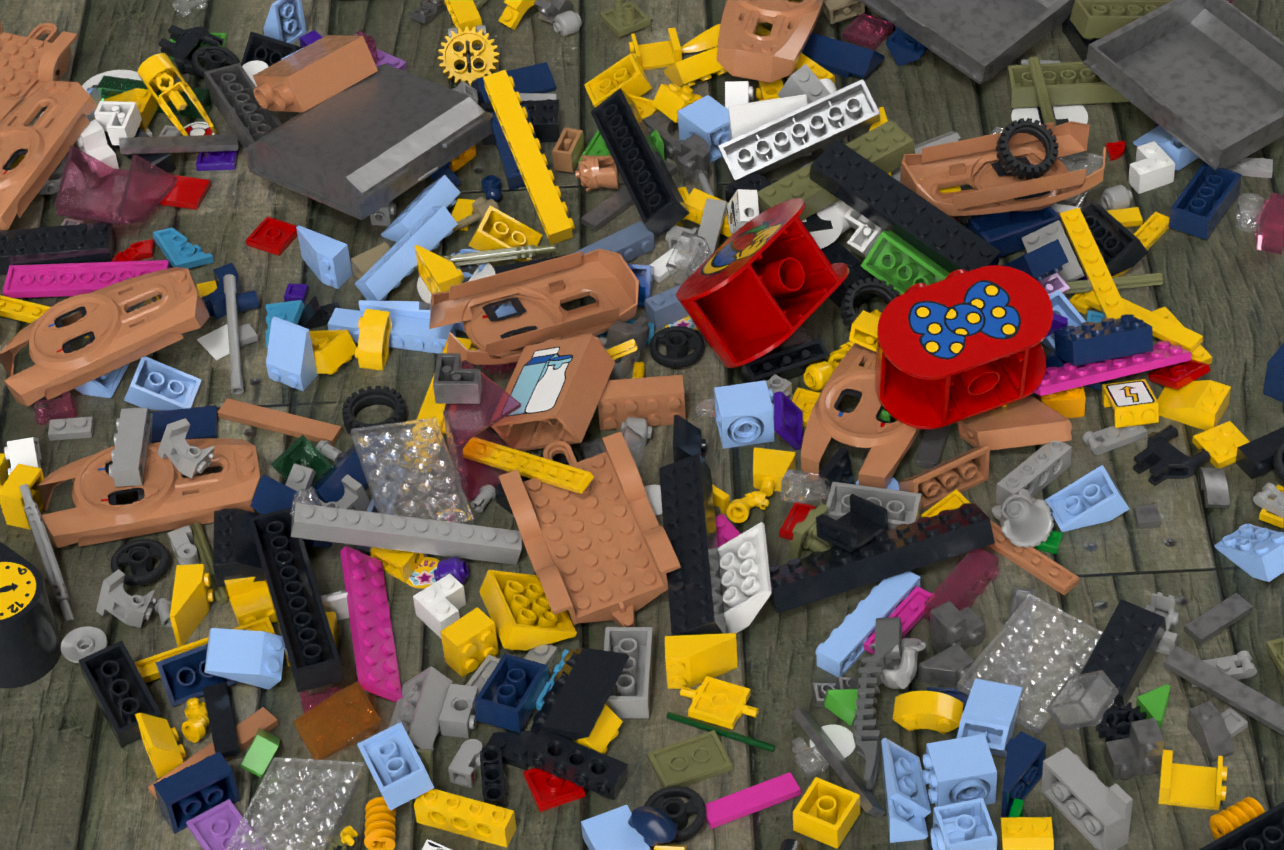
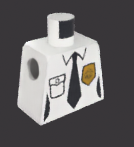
(742, 208)

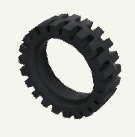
(1040, 133)
(862, 287)
(369, 398)

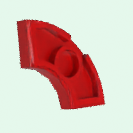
(137, 251)

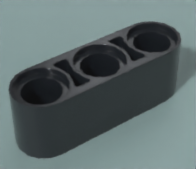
(492, 776)

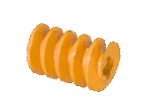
(1234, 816)
(379, 825)

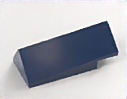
(904, 47)
(841, 57)
(528, 79)
(330, 486)
(275, 496)
(185, 675)

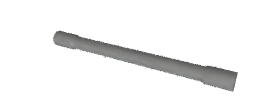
(236, 377)

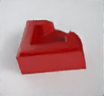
(1115, 149)

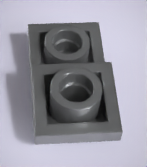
(429, 11)
(1215, 488)
(820, 689)

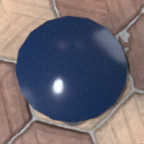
(653, 825)

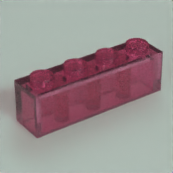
(965, 582)

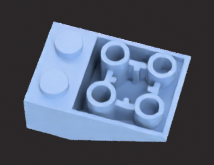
(1170, 145)
(1255, 551)
(991, 712)

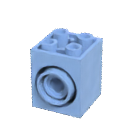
(708, 120)
(744, 414)
(960, 771)
(963, 827)

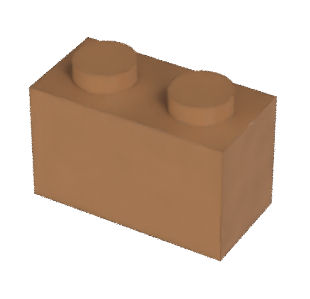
(568, 150)

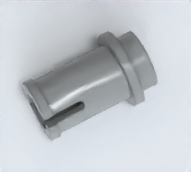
(329, 451)
(486, 494)
(163, 607)

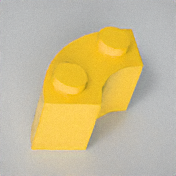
(373, 339)
(927, 711)

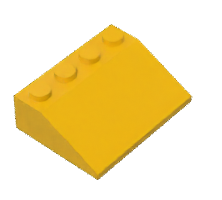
(522, 611)

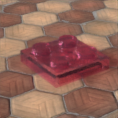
(868, 31)

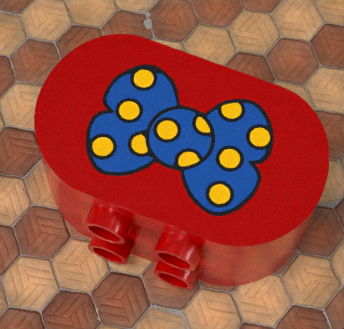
(962, 346)

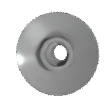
(82, 643)

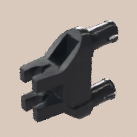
(186, 44)
(1166, 460)

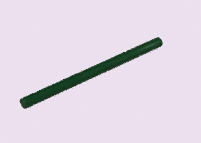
(722, 732)

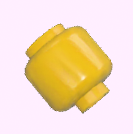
(817, 375)

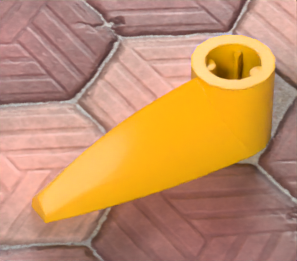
(703, 41)

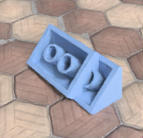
(399, 308)
(904, 793)

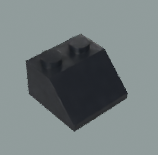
(687, 439)

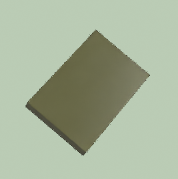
(690, 760)

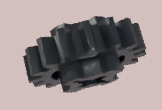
(1119, 721)

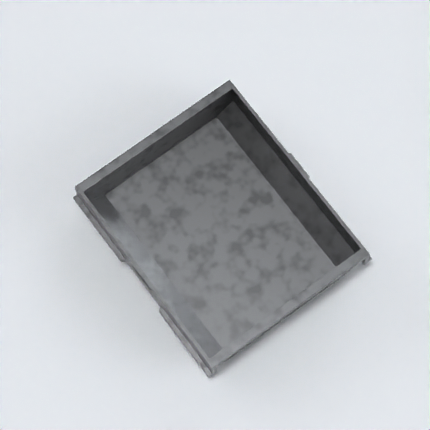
(975, 34)
(1200, 76)
(370, 141)

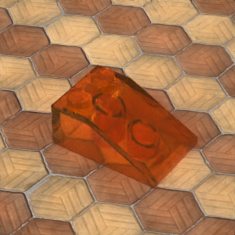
(338, 722)

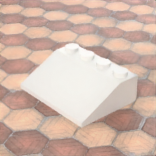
(755, 114)
(744, 577)

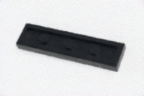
(221, 720)

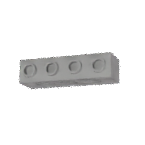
(1036, 471)

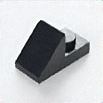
(315, 315)

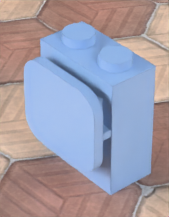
(612, 831)

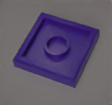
(217, 160)
(788, 420)

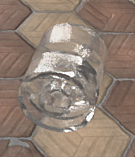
(1248, 209)

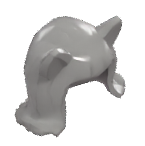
(1024, 519)
(902, 671)

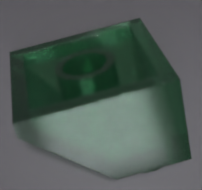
(303, 454)

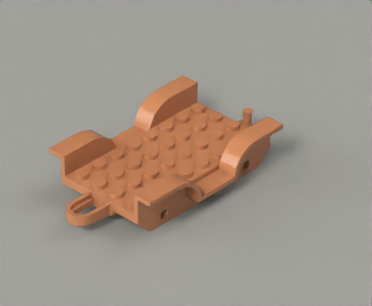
(31, 63)
(594, 549)

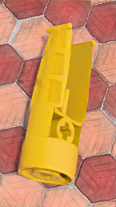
(157, 74)

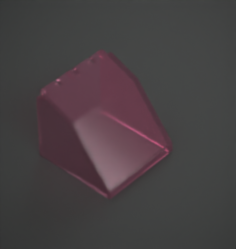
(108, 194)
(471, 421)

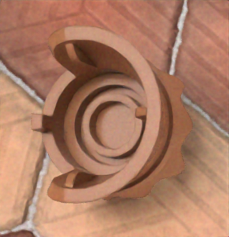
(597, 172)

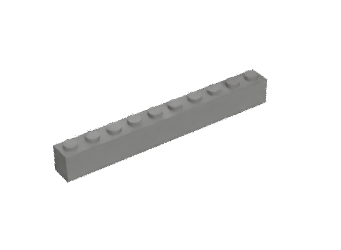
(406, 533)

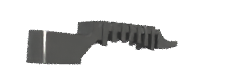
(866, 735)

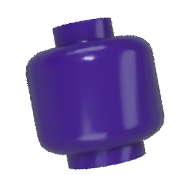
(454, 566)

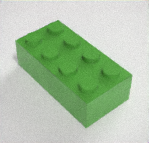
(901, 263)

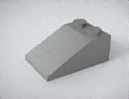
(1049, 233)

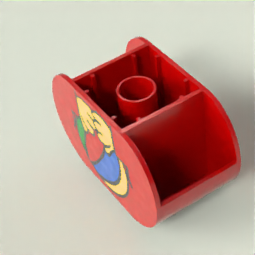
(760, 285)

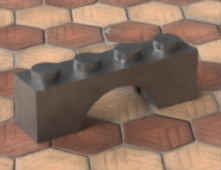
(664, 126)

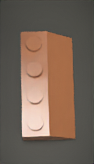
(956, 473)

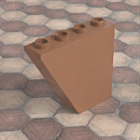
(1018, 425)

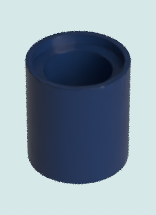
(247, 301)

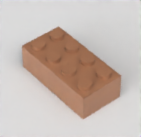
(648, 398)

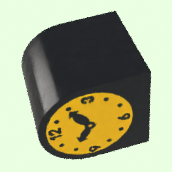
(27, 624)

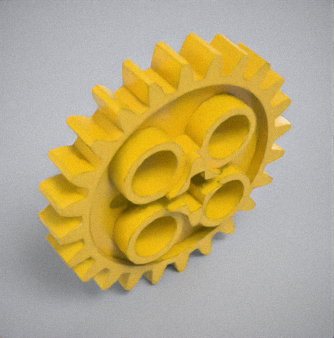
(452, 58)

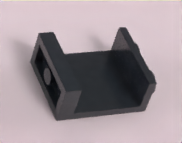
(854, 528)

